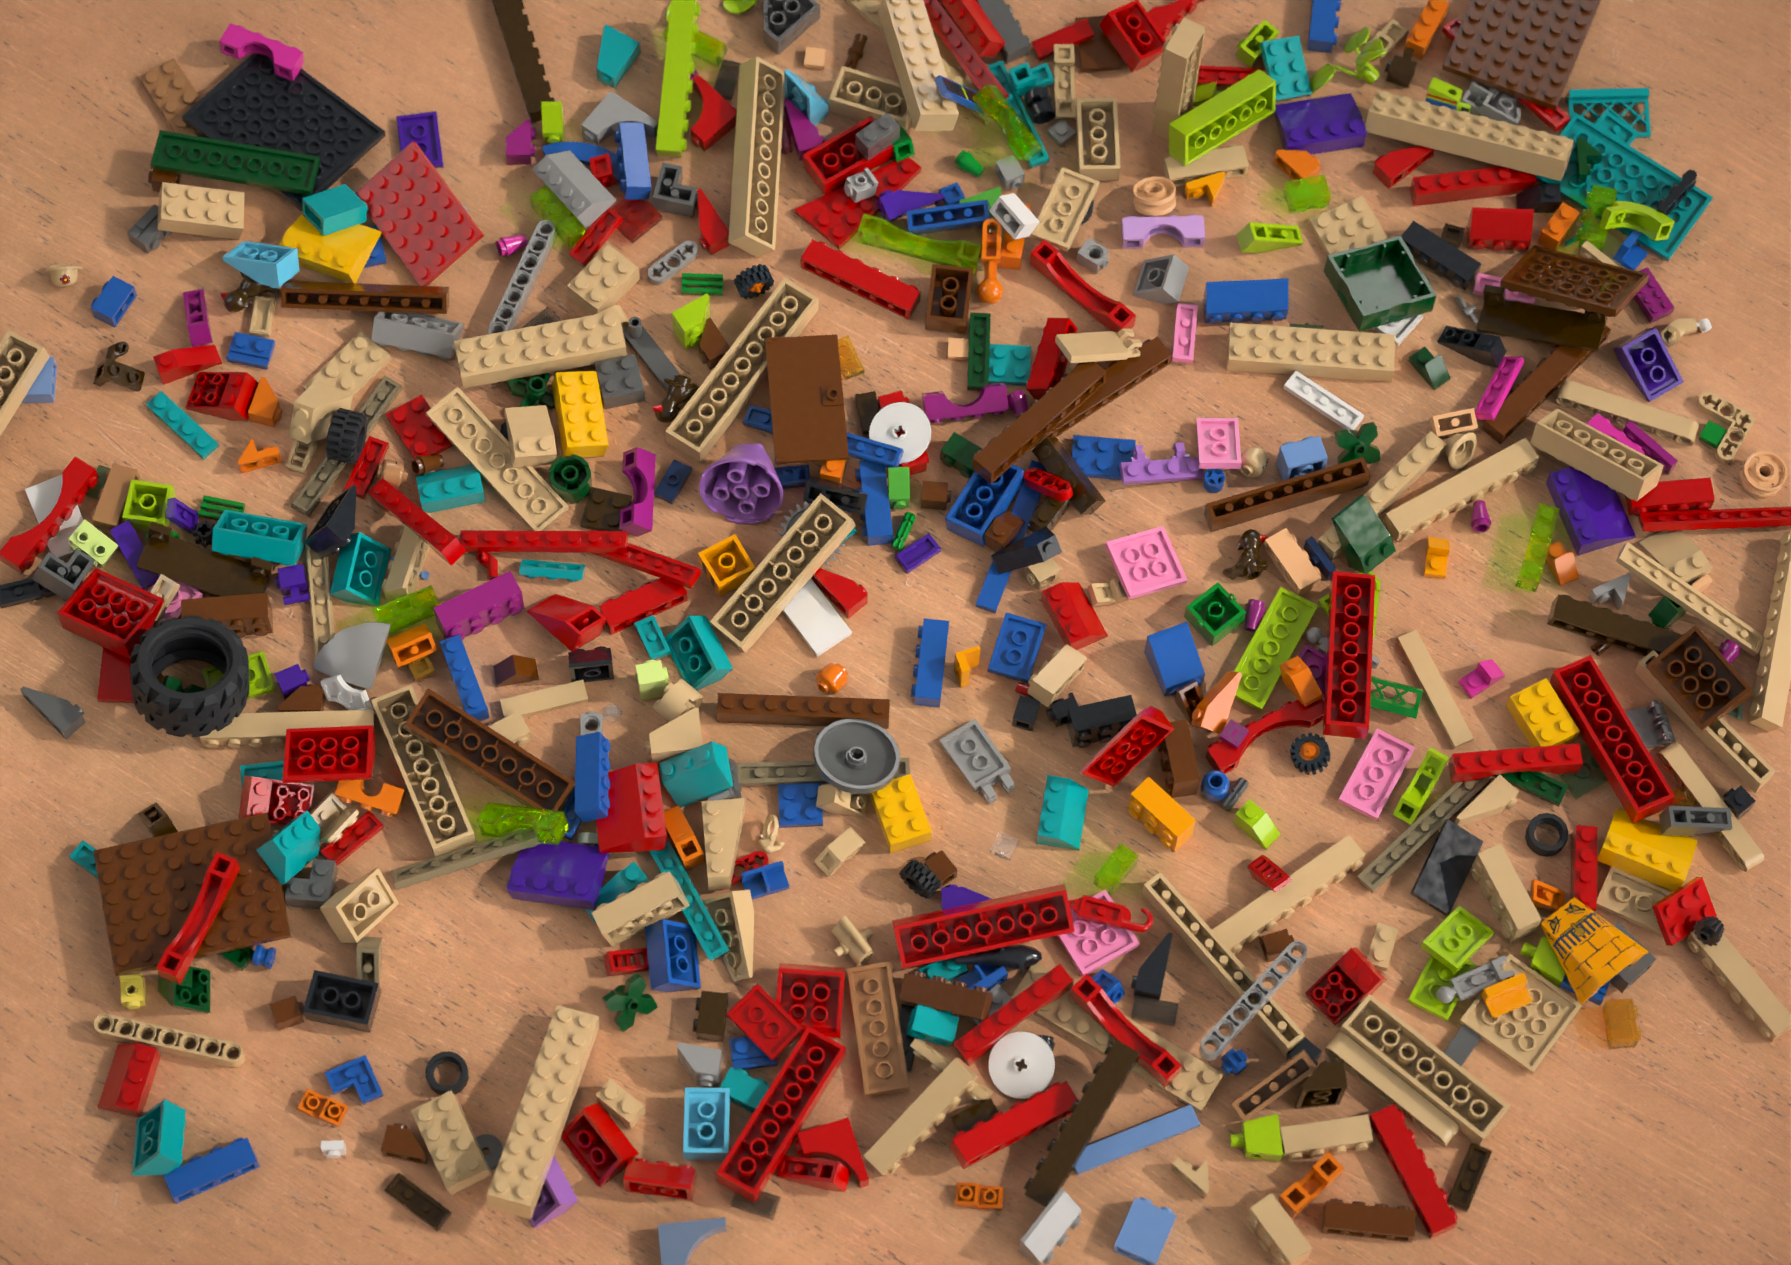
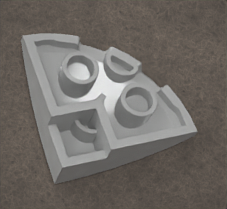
(1492, 103)
(354, 653)

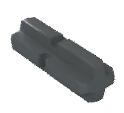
(1236, 792)

